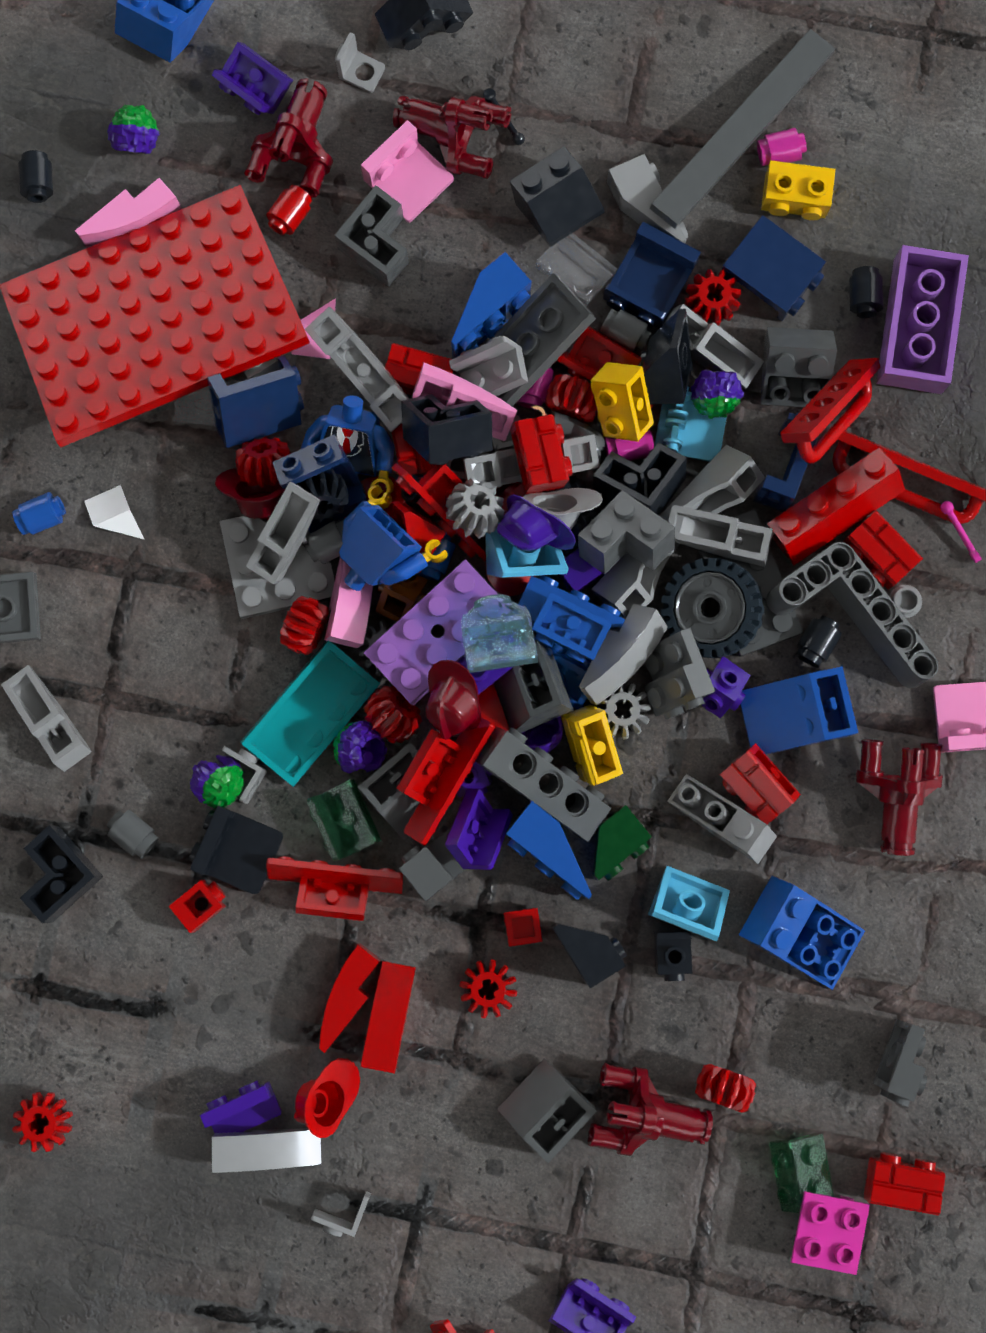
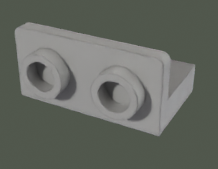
(493, 366)

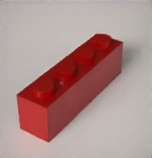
(837, 506)

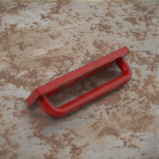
(827, 404)
(977, 493)

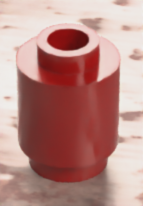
(289, 210)

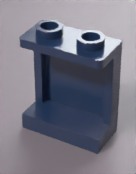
(775, 267)
(651, 276)
(257, 404)
(315, 460)
(781, 493)

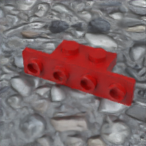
(592, 352)
(433, 492)
(438, 775)
(333, 889)

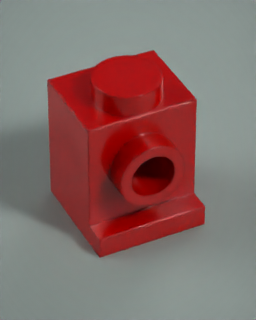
(186, 905)

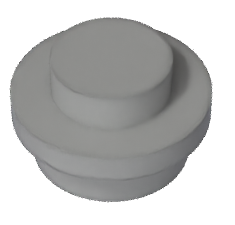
(907, 600)

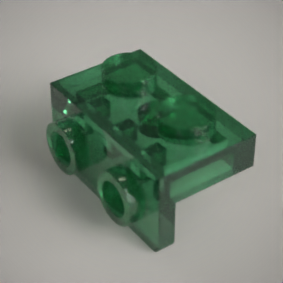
(343, 820)
(800, 1167)

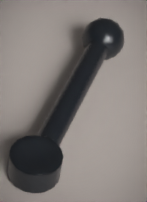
(490, 97)

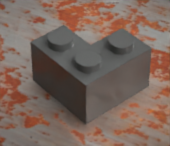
(367, 237)
(626, 528)
(432, 866)

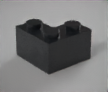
(409, 21)
(446, 432)
(649, 484)
(66, 878)

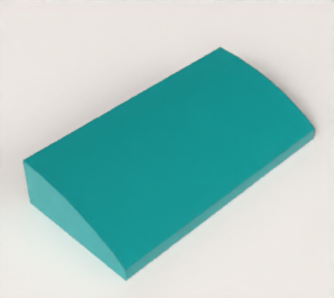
(310, 713)

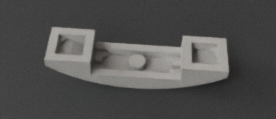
(359, 366)
(502, 466)

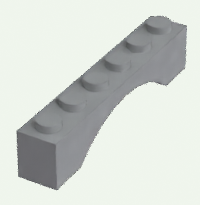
(720, 485)

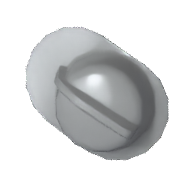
(566, 503)

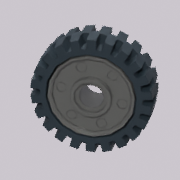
(738, 600)

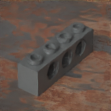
(498, 758)

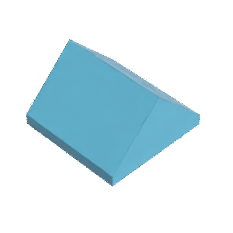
(509, 561)
(690, 903)

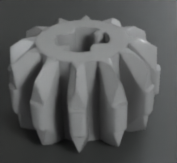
(474, 508)
(633, 714)

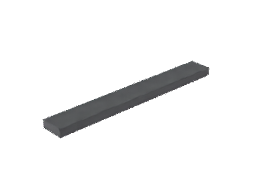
(742, 129)

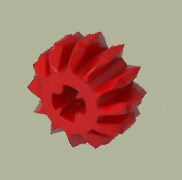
(713, 285)
(571, 397)
(256, 460)
(304, 625)
(392, 715)
(477, 984)
(725, 1088)
(42, 1108)

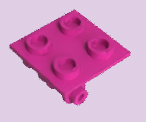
(830, 1232)

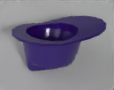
(532, 527)

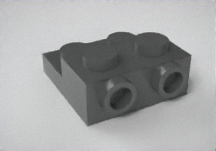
(677, 676)
(897, 1073)

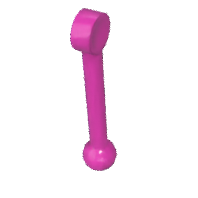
(947, 508)

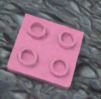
(406, 171)
(961, 716)

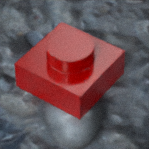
(523, 927)

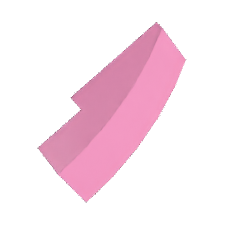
(128, 213)
(455, 390)
(348, 611)

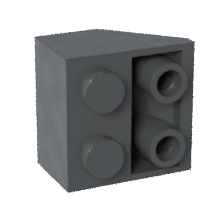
(796, 365)
(533, 692)
(382, 792)
(546, 1110)

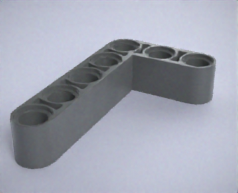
(860, 609)

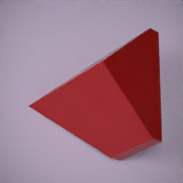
(417, 524)

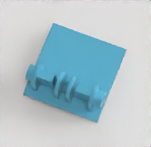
(690, 432)

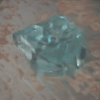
(497, 634)

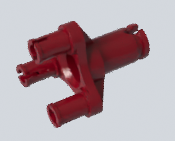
(452, 128)
(295, 140)
(900, 792)
(646, 1115)

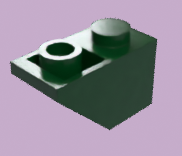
(616, 840)

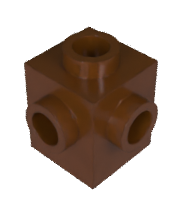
(400, 597)

